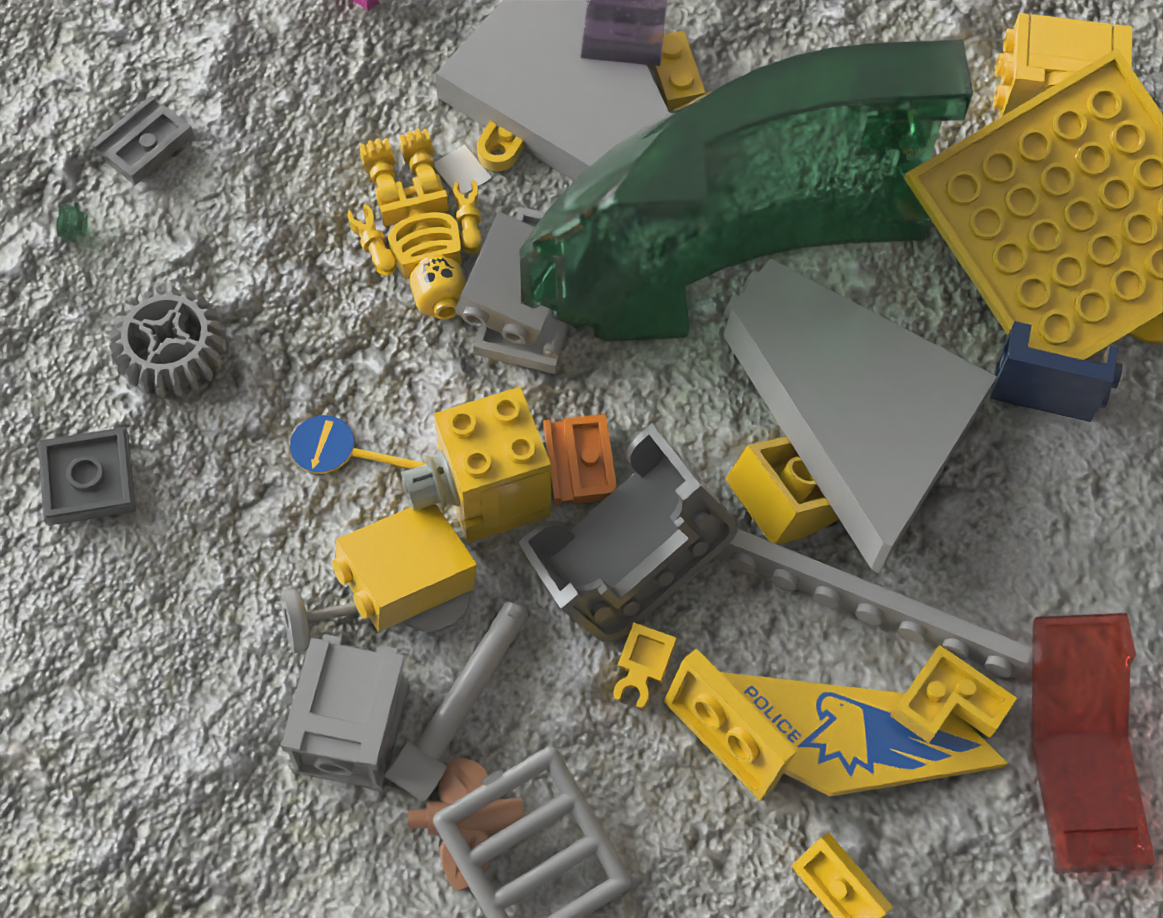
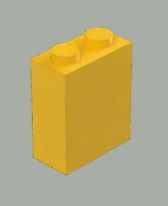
(404, 565)

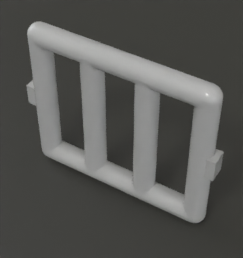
(571, 799)

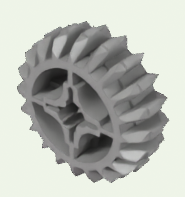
(173, 355)

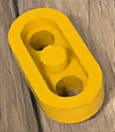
(502, 140)

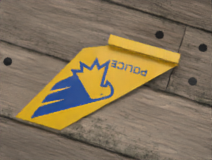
(816, 733)

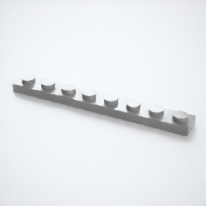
(876, 604)

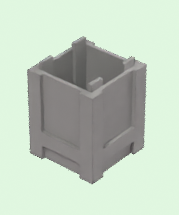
(346, 713)

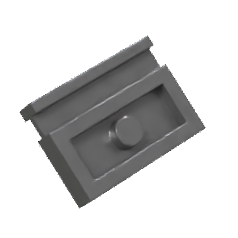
(142, 140)

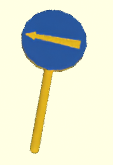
(327, 443)

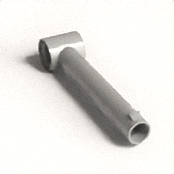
(418, 765)

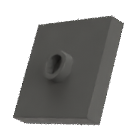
(86, 476)

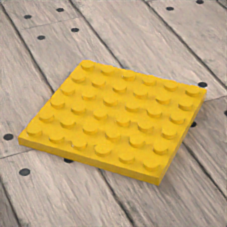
(1060, 210)

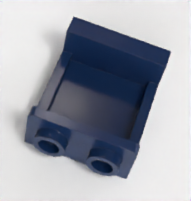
(1053, 380)

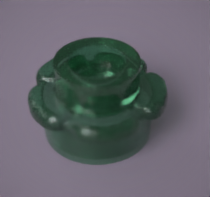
(71, 222)

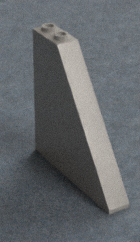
(531, 80)
(855, 397)

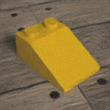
(779, 491)

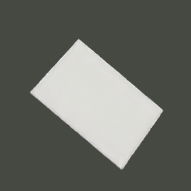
(463, 168)

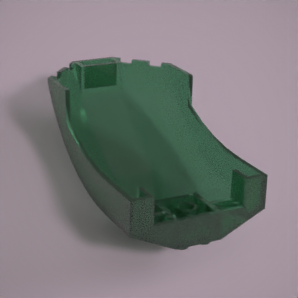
(743, 173)

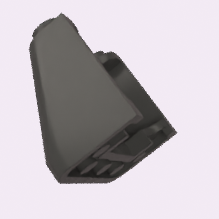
(633, 543)

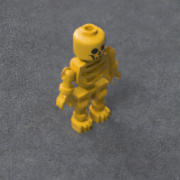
(424, 239)

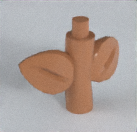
(458, 780)

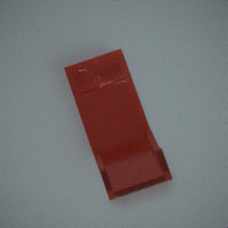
(1084, 743)

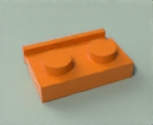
(580, 459)

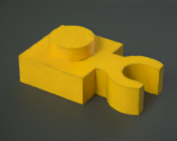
(645, 658)

